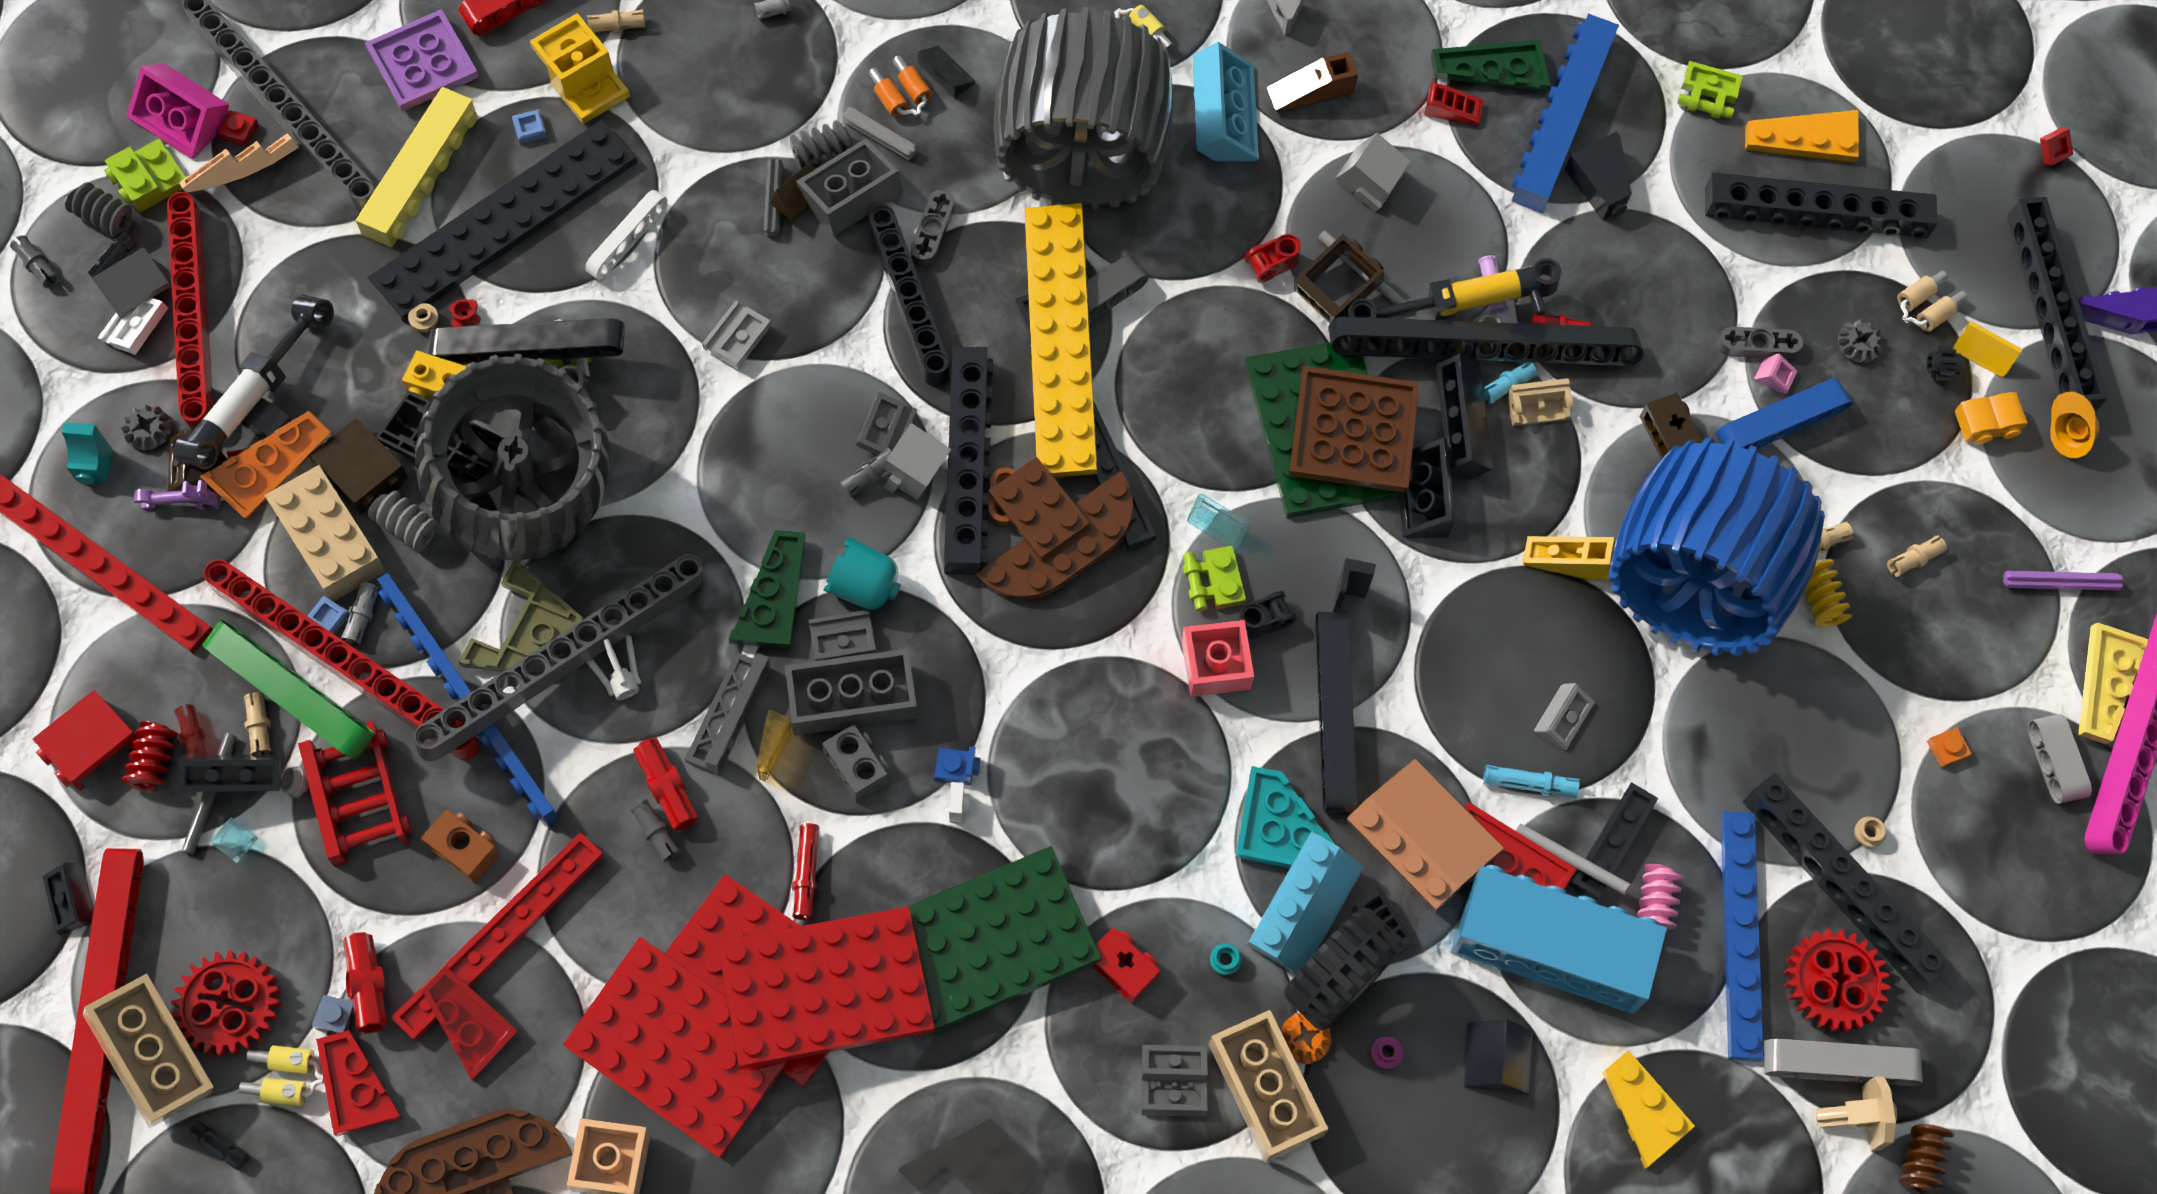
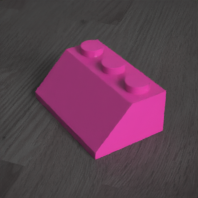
(176, 109)

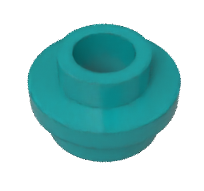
(1228, 950)

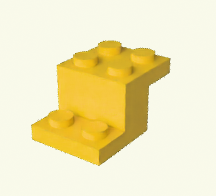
(580, 68)

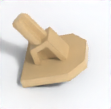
(1874, 1112)

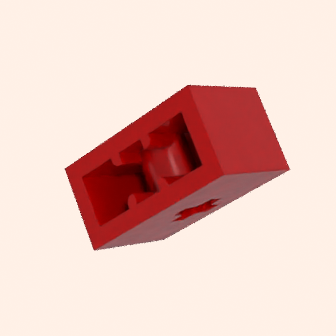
(1128, 981)

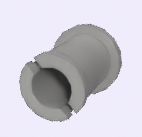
(771, 7)

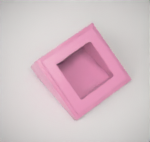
(1776, 373)

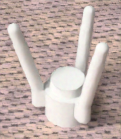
(622, 683)

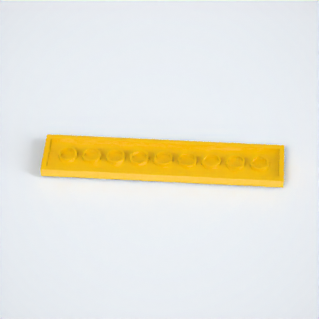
(1060, 340)

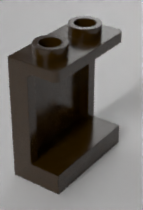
(359, 465)

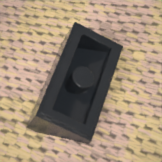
(945, 70)
(68, 897)

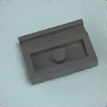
(885, 424)
(842, 635)

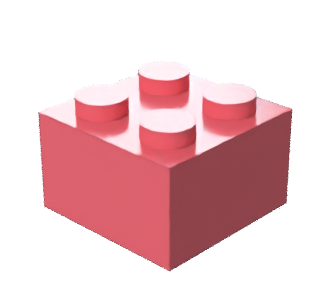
(1217, 658)

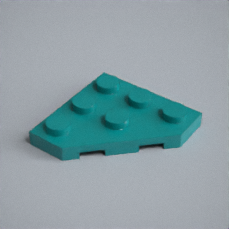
(1274, 820)

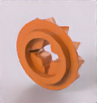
(1300, 1050)

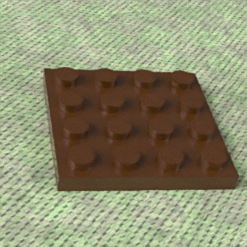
(1354, 429)

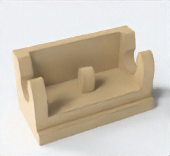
(1540, 402)

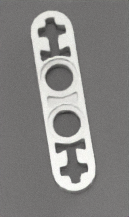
(626, 235)

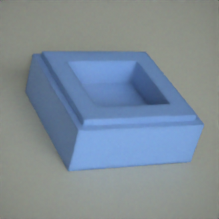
(529, 126)
(329, 615)

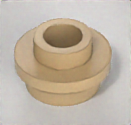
(427, 323)
(1875, 826)

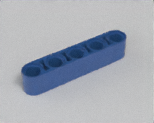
(1787, 416)

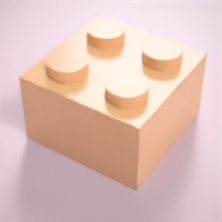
(608, 1158)

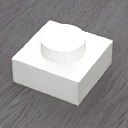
(958, 802)

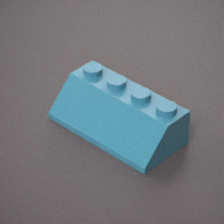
(1225, 105)
(1305, 903)

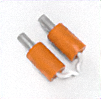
(891, 96)

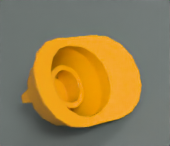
(2073, 425)

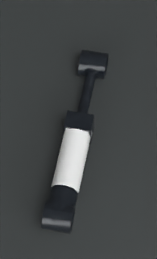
(257, 376)

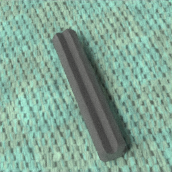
(774, 180)

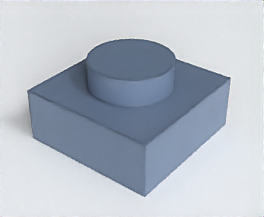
(333, 1015)

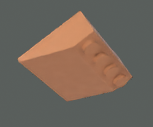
(1424, 835)

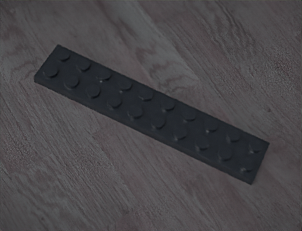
(502, 220)

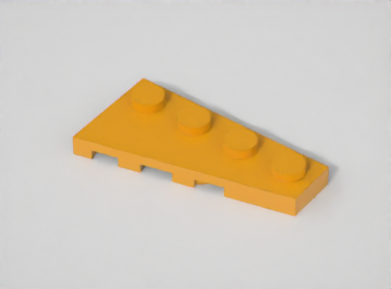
(1812, 136)

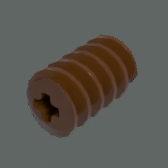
(1924, 1158)

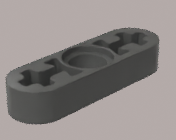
(935, 239)
(1747, 347)

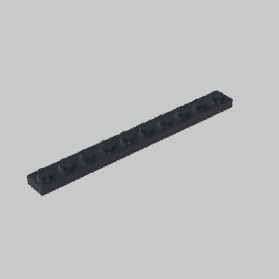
(1108, 461)

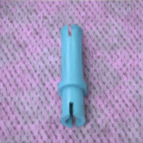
(1537, 782)

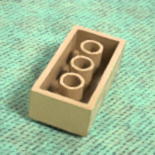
(325, 533)
(147, 1050)
(1267, 1086)

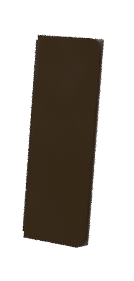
(789, 198)

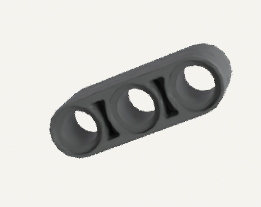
(1114, 285)

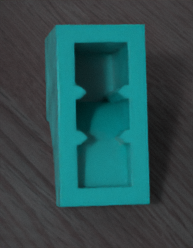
(87, 453)

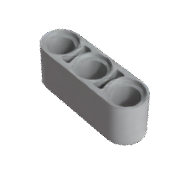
(2059, 759)

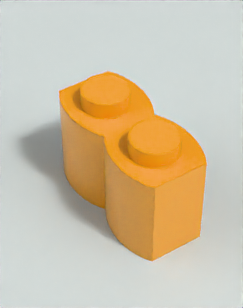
(1991, 417)

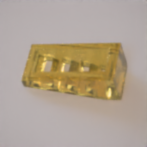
(775, 735)

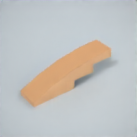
(226, 169)

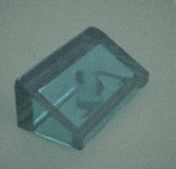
(1218, 522)

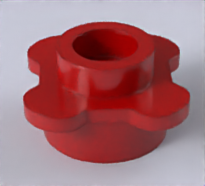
(464, 306)

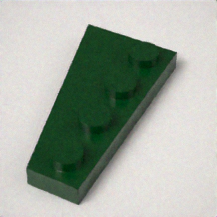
(1497, 64)
(772, 600)

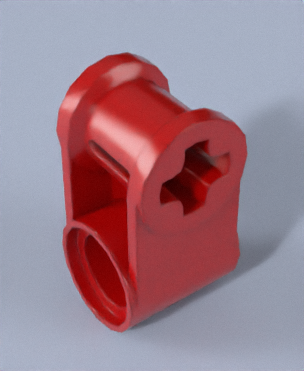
(1269, 260)

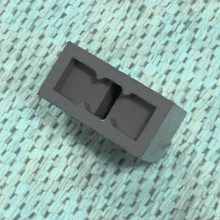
(850, 765)

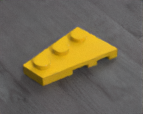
(1648, 1110)

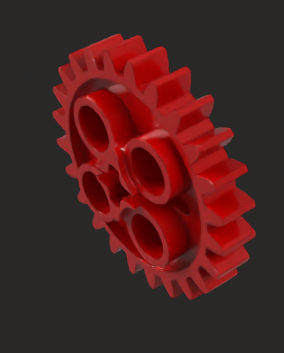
(236, 976)
(1864, 986)

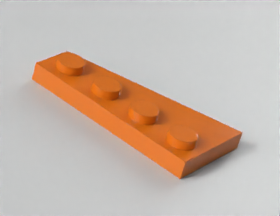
(266, 464)

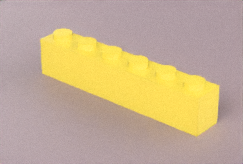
(417, 167)

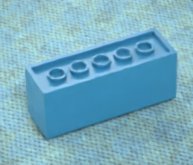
(1559, 939)

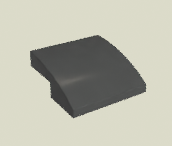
(1174, 1080)

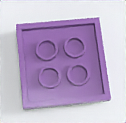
(421, 60)

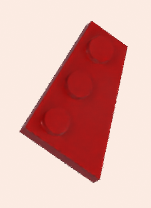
(467, 1019)

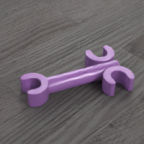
(189, 493)

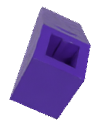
(2126, 312)

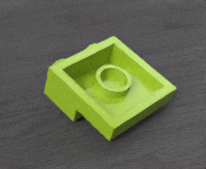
(145, 174)

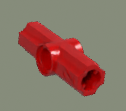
(665, 784)
(365, 982)

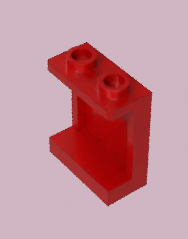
(83, 739)

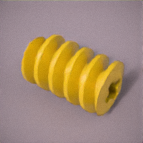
(1824, 598)

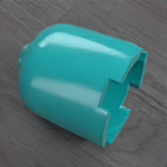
(863, 576)

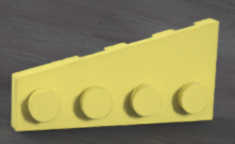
(2109, 677)

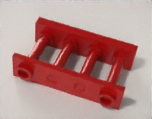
(329, 816)

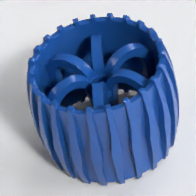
(1717, 547)

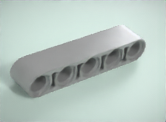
(1842, 1062)

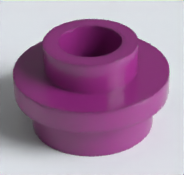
(1378, 1057)

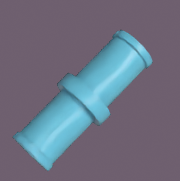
(1508, 378)

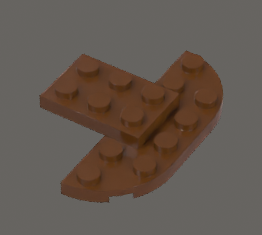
(1057, 534)
(475, 1156)

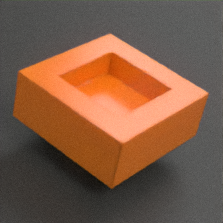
(1949, 747)

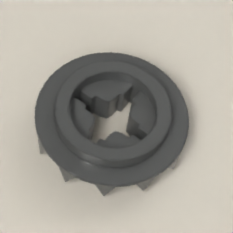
(1860, 352)
(138, 437)

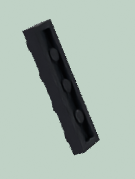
(1616, 838)

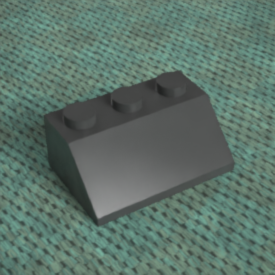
(850, 186)

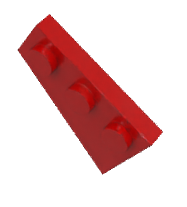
(352, 1087)

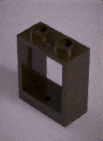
(1317, 298)

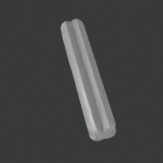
(879, 133)

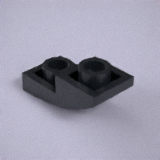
(266, 418)

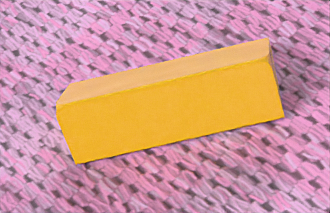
(1987, 349)

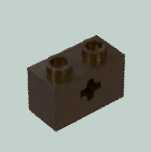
(1669, 423)

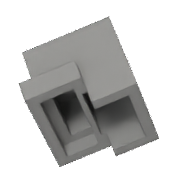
(1373, 171)
(914, 462)

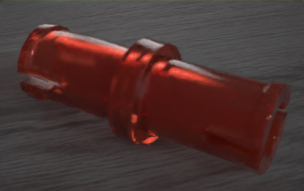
(191, 733)

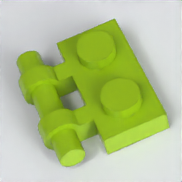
(1712, 83)
(1223, 577)

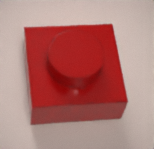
(238, 128)
(2056, 146)

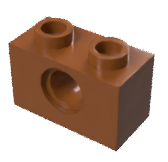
(470, 861)

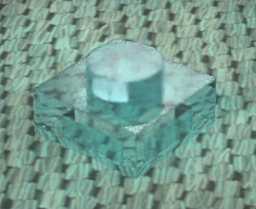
(233, 839)

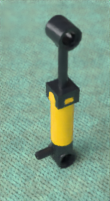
(1448, 297)

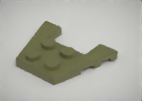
(538, 623)

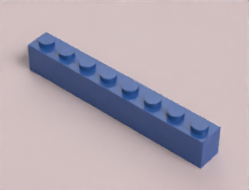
(1564, 114)

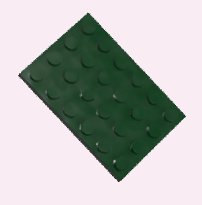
(1275, 390)
(999, 938)

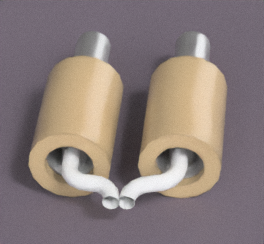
(1938, 311)

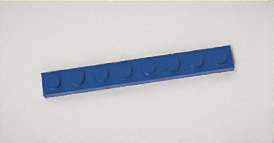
(1741, 937)

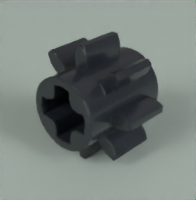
(1944, 363)

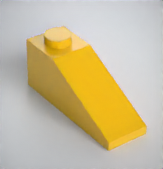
(1571, 556)

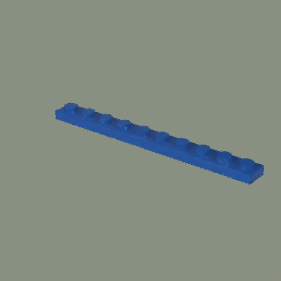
(457, 688)

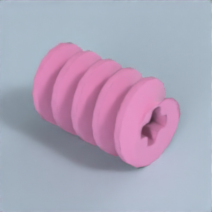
(1658, 894)

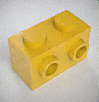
(428, 374)

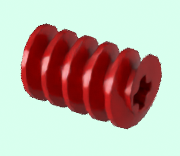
(148, 756)

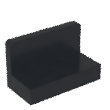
(1353, 580)

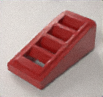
(1443, 111)

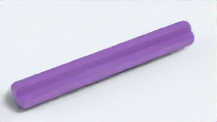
(2062, 580)

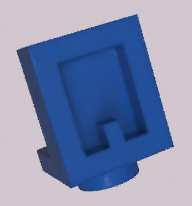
(957, 765)

